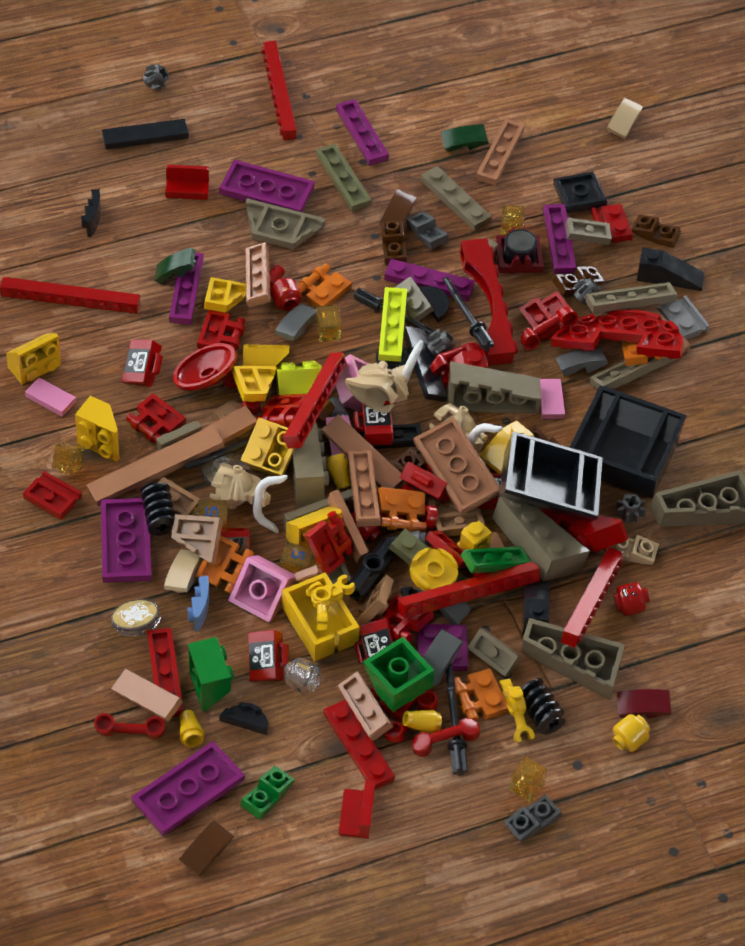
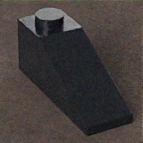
(662, 267)
(535, 603)

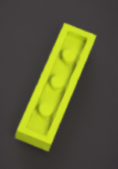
(392, 324)

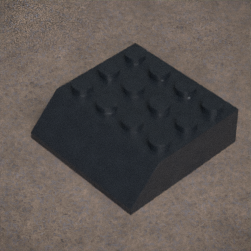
(631, 437)
(551, 477)

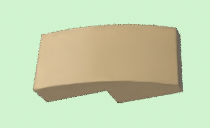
(624, 118)
(637, 550)
(182, 571)

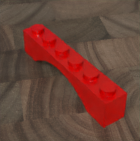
(478, 263)

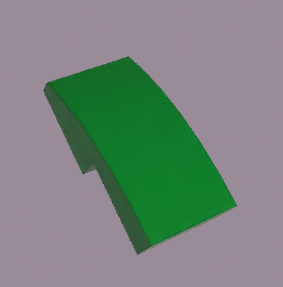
(267, 794)

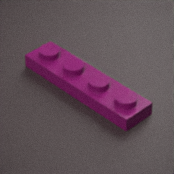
(362, 132)
(559, 246)
(399, 271)
(186, 294)

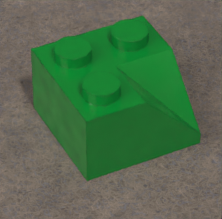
(209, 671)
(399, 673)

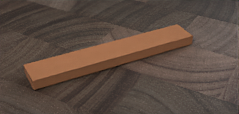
(228, 429)
(155, 465)

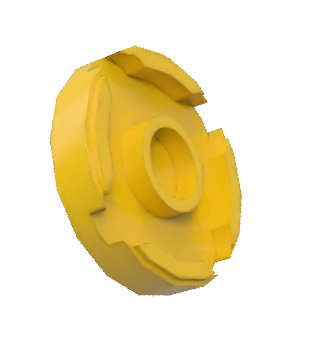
(433, 569)

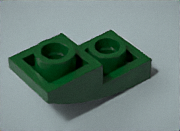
(469, 135)
(175, 264)

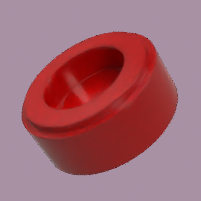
(430, 516)

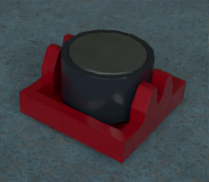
(519, 252)

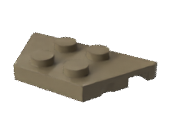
(281, 225)

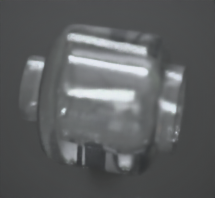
(302, 675)

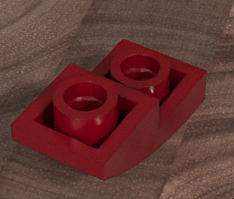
(644, 702)

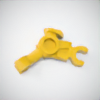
(323, 596)
(517, 708)

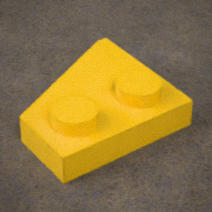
(224, 294)
(254, 381)

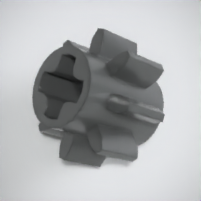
(156, 76)
(585, 287)
(440, 342)
(630, 508)

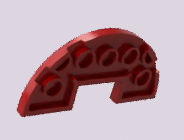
(646, 328)

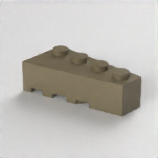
(492, 390)
(309, 470)
(702, 502)
(540, 538)
(590, 663)

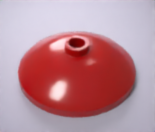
(205, 367)

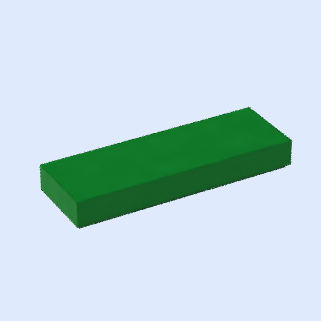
(493, 558)

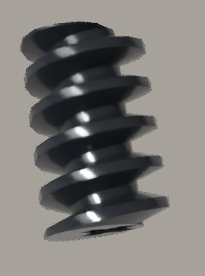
(158, 508)
(542, 707)

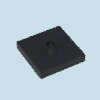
(580, 192)

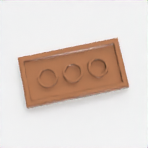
(457, 463)

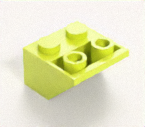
(296, 379)

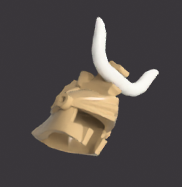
(380, 384)
(474, 432)
(240, 486)

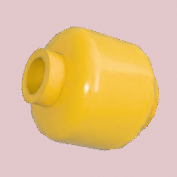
(631, 733)

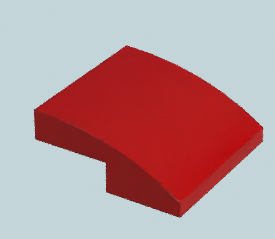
(539, 311)

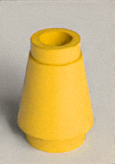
(339, 470)
(423, 720)
(190, 730)

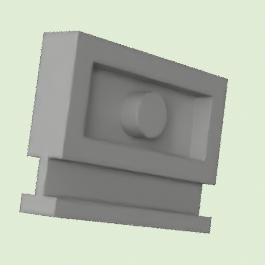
(685, 317)

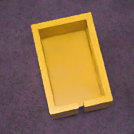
(341, 625)

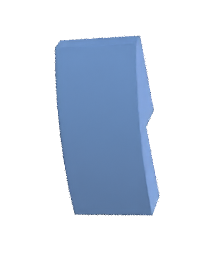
(200, 603)

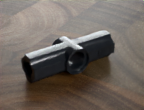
(372, 569)

